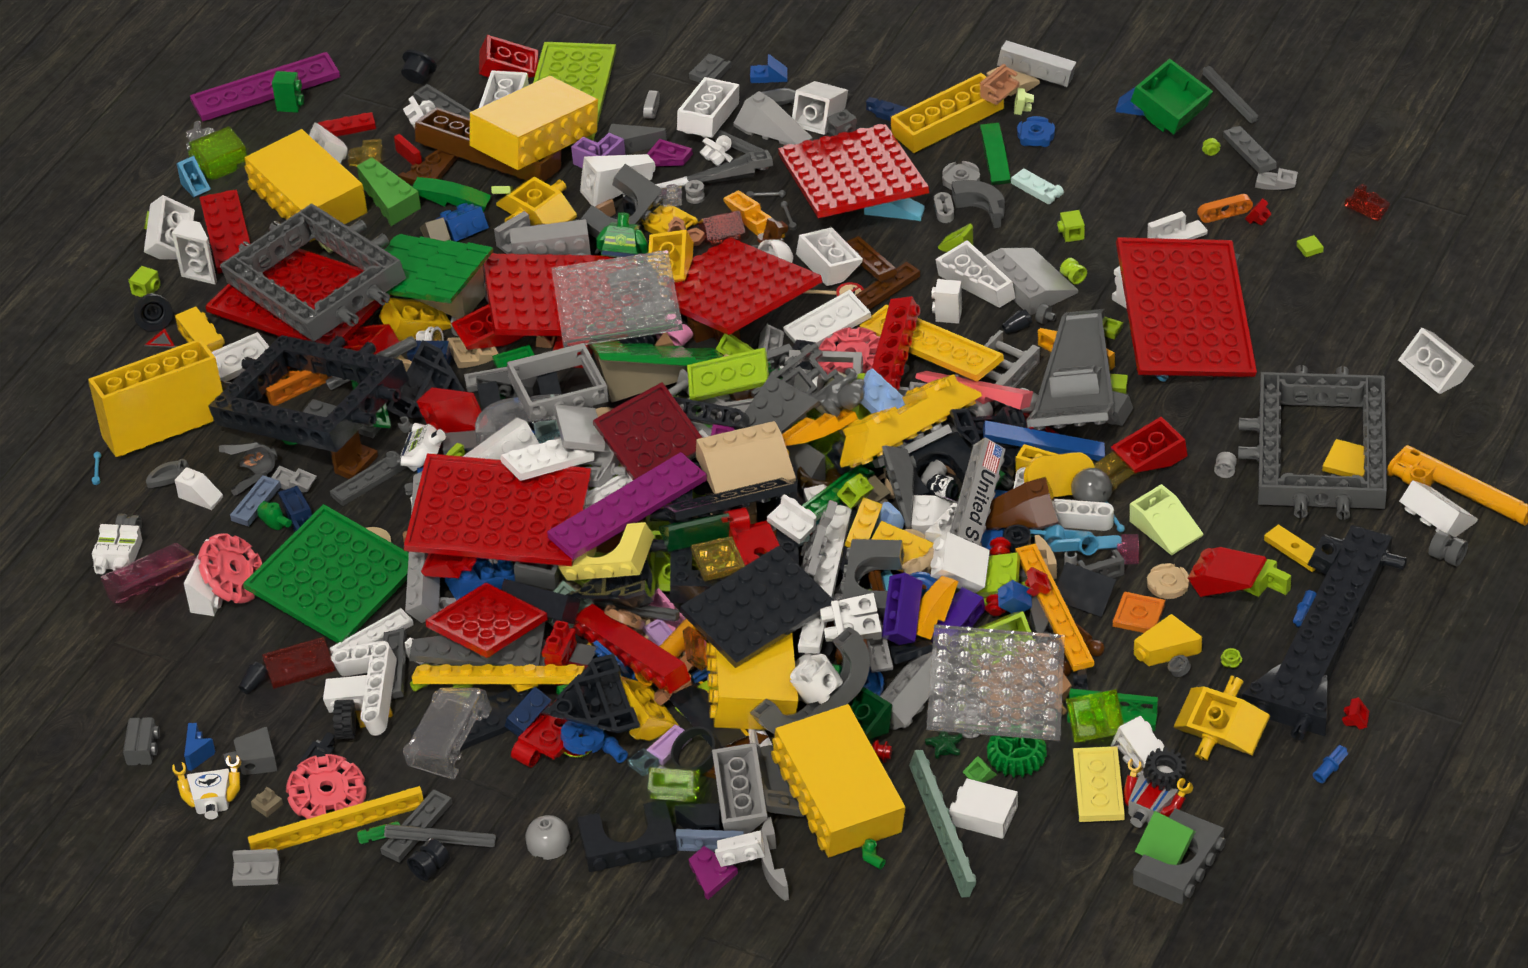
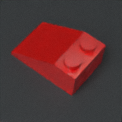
(506, 56)
(477, 330)
(380, 335)
(449, 409)
(1151, 447)
(1225, 571)

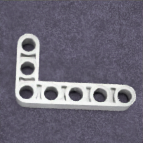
(1079, 513)
(380, 665)

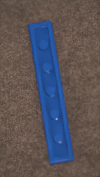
(1043, 440)

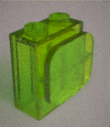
(218, 153)
(673, 783)

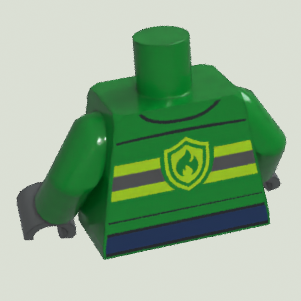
(621, 239)

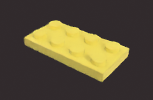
(1098, 784)

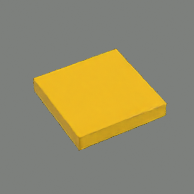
(1345, 459)

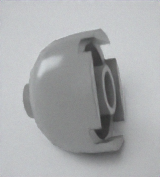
(547, 837)

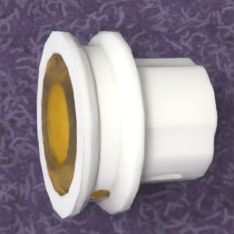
(430, 334)

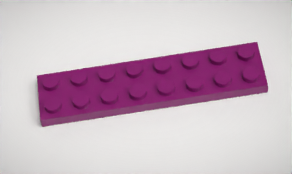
(259, 87)
(626, 506)

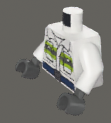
(420, 441)

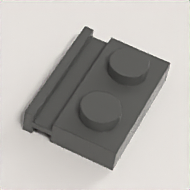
(710, 67)

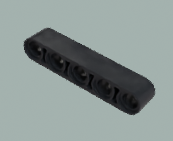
(710, 411)

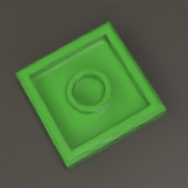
(1165, 839)

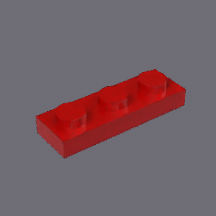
(350, 124)

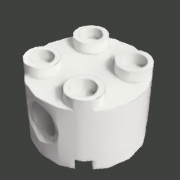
(815, 679)

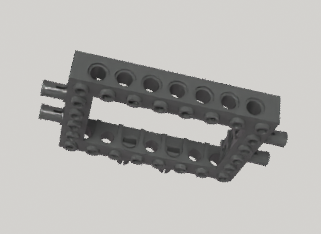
(379, 272)
(1312, 489)

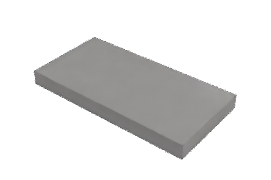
(577, 428)

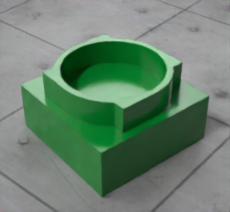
(1171, 97)

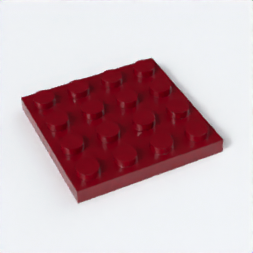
(648, 431)

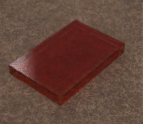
(298, 662)

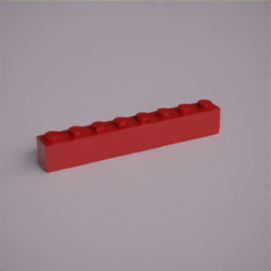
(632, 649)

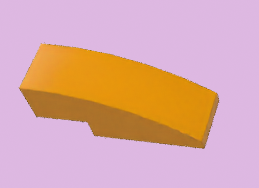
(935, 605)

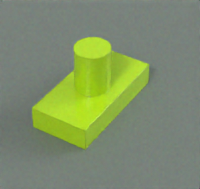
(731, 345)

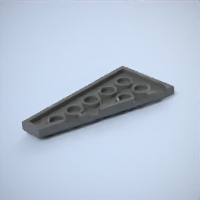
(446, 651)

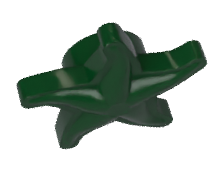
(944, 744)

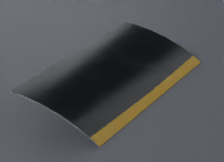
(695, 707)

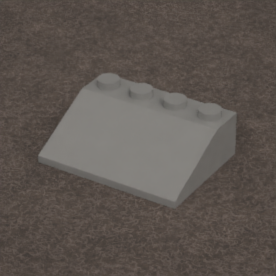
(1032, 277)

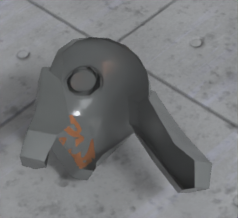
(257, 458)

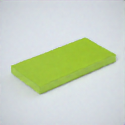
(727, 374)

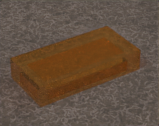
(695, 648)

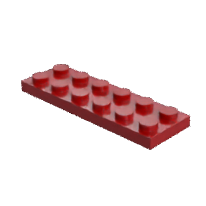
(224, 225)

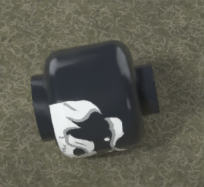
(942, 486)

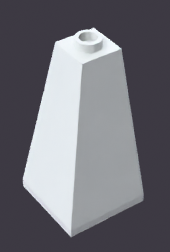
(600, 171)

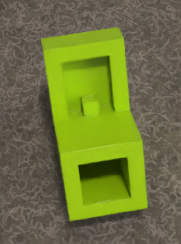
(1271, 578)

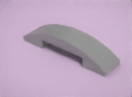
(775, 878)

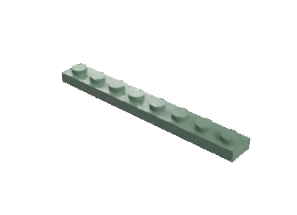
(942, 823)

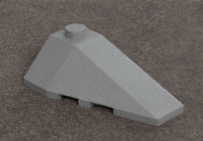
(767, 118)

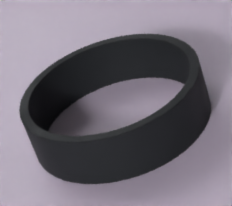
(684, 737)

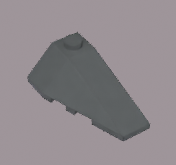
(901, 476)

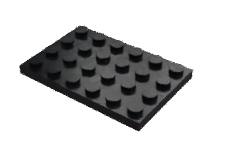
(756, 606)

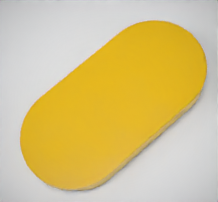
(1058, 470)

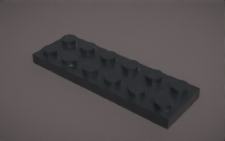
(724, 500)
(502, 706)

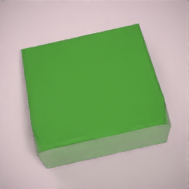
(979, 771)

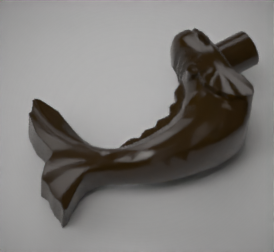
(805, 480)

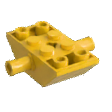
(539, 200)
(1221, 719)

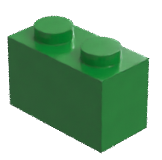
(287, 91)

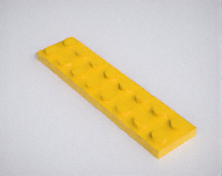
(944, 347)

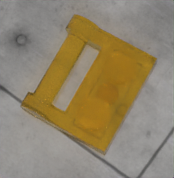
(1112, 466)

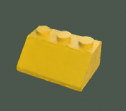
(652, 717)

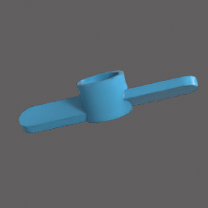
(1057, 532)
(1095, 543)

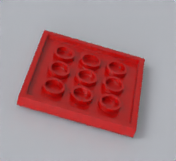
(486, 620)

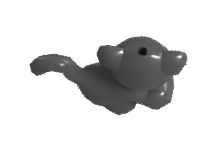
(843, 394)

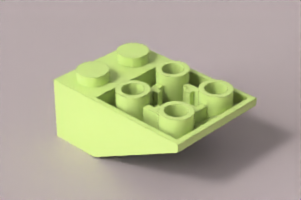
(1164, 520)

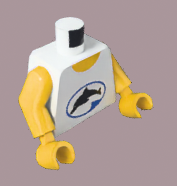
(211, 789)

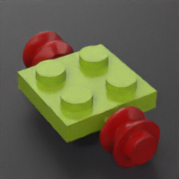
(1000, 570)

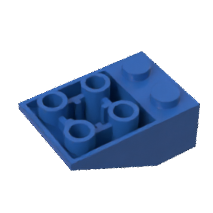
(481, 573)

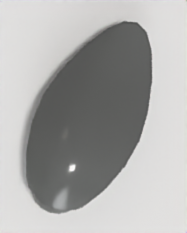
(781, 96)
(166, 473)

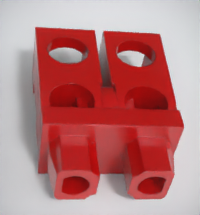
(559, 645)

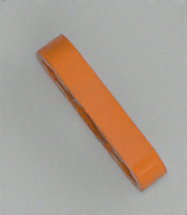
(1237, 205)

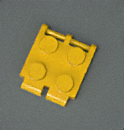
(659, 221)

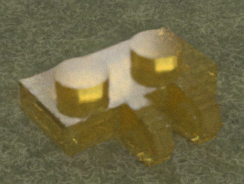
(369, 149)

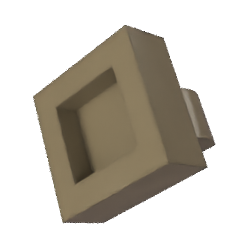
(267, 802)

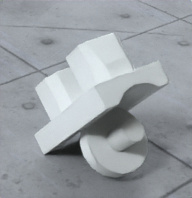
(415, 111)
(716, 151)

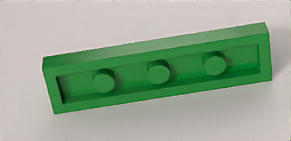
(1133, 710)

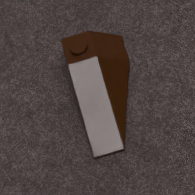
(1025, 505)

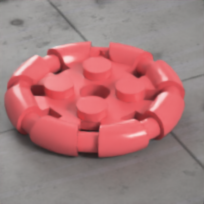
(850, 341)
(229, 553)
(313, 795)

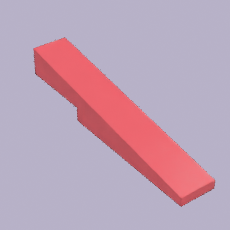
(1007, 395)

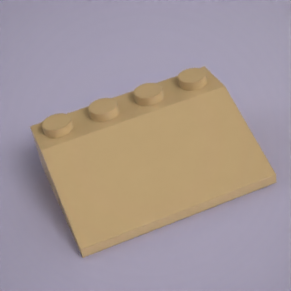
(744, 457)

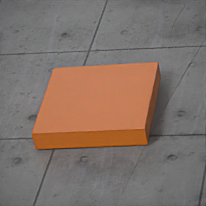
(1138, 612)

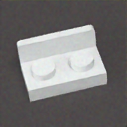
(793, 519)
(740, 848)

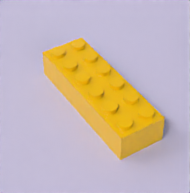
(942, 114)

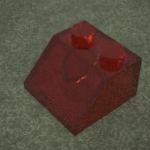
(722, 226)

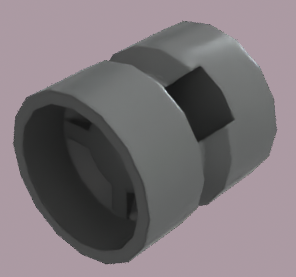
(1445, 547)

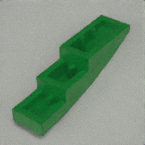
(995, 153)
(454, 193)

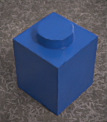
(1014, 597)

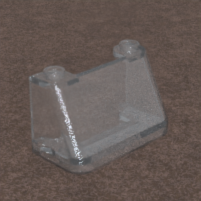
(445, 728)

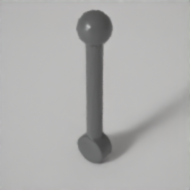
(781, 193)
(792, 226)

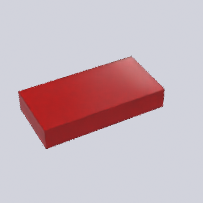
(407, 150)

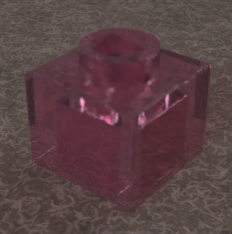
(1129, 548)

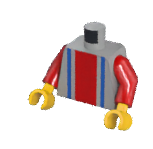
(1145, 799)

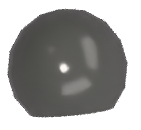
(1091, 486)

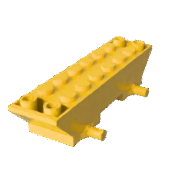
(891, 426)

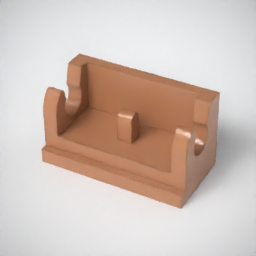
(998, 84)

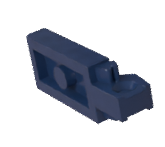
(883, 109)

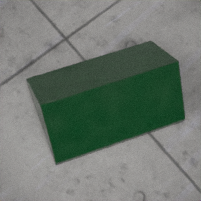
(695, 531)
(871, 712)

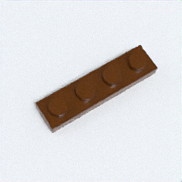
(872, 260)
(882, 290)

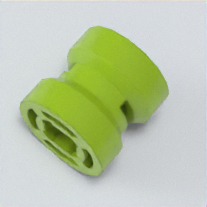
(1075, 272)

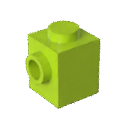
(1071, 226)
(144, 281)
(855, 490)

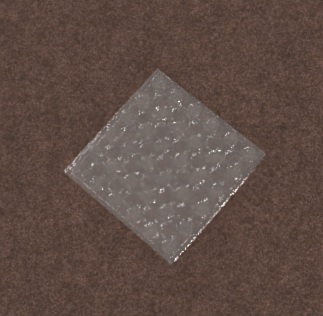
(616, 298)
(996, 682)

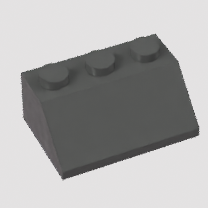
(809, 459)

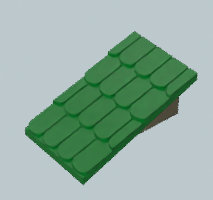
(441, 272)
(640, 366)

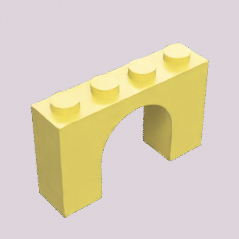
(624, 560)

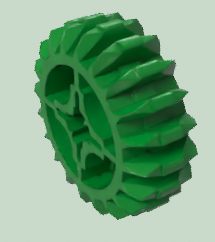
(1016, 755)

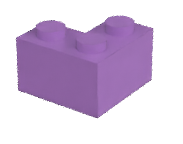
(608, 146)

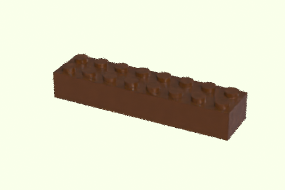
(452, 135)

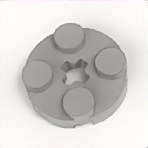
(956, 172)

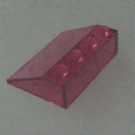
(147, 572)

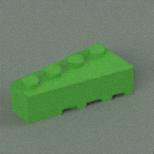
(388, 191)

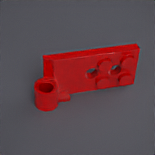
(750, 537)
(539, 738)

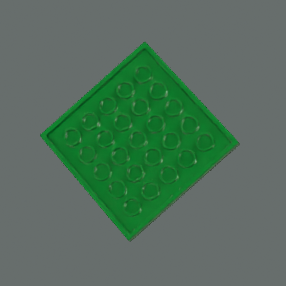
(331, 574)

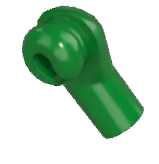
(869, 854)

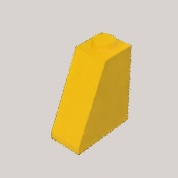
(1166, 641)

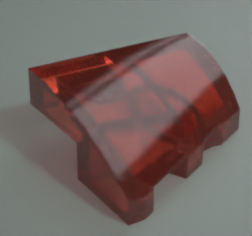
(1367, 203)

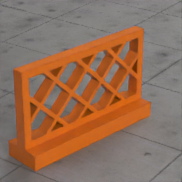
(296, 384)

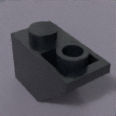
(699, 816)

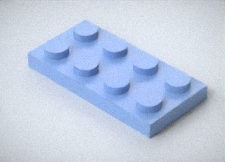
(880, 394)

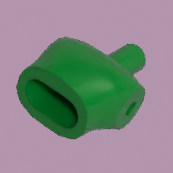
(272, 515)

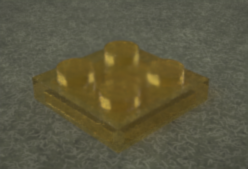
(717, 558)

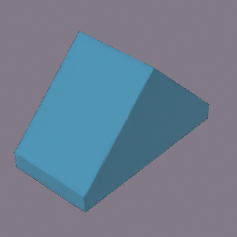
(192, 177)

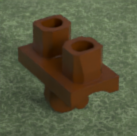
(773, 230)

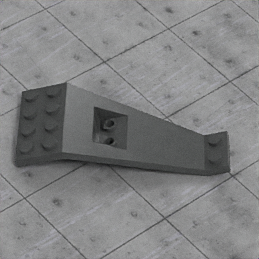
(1076, 376)

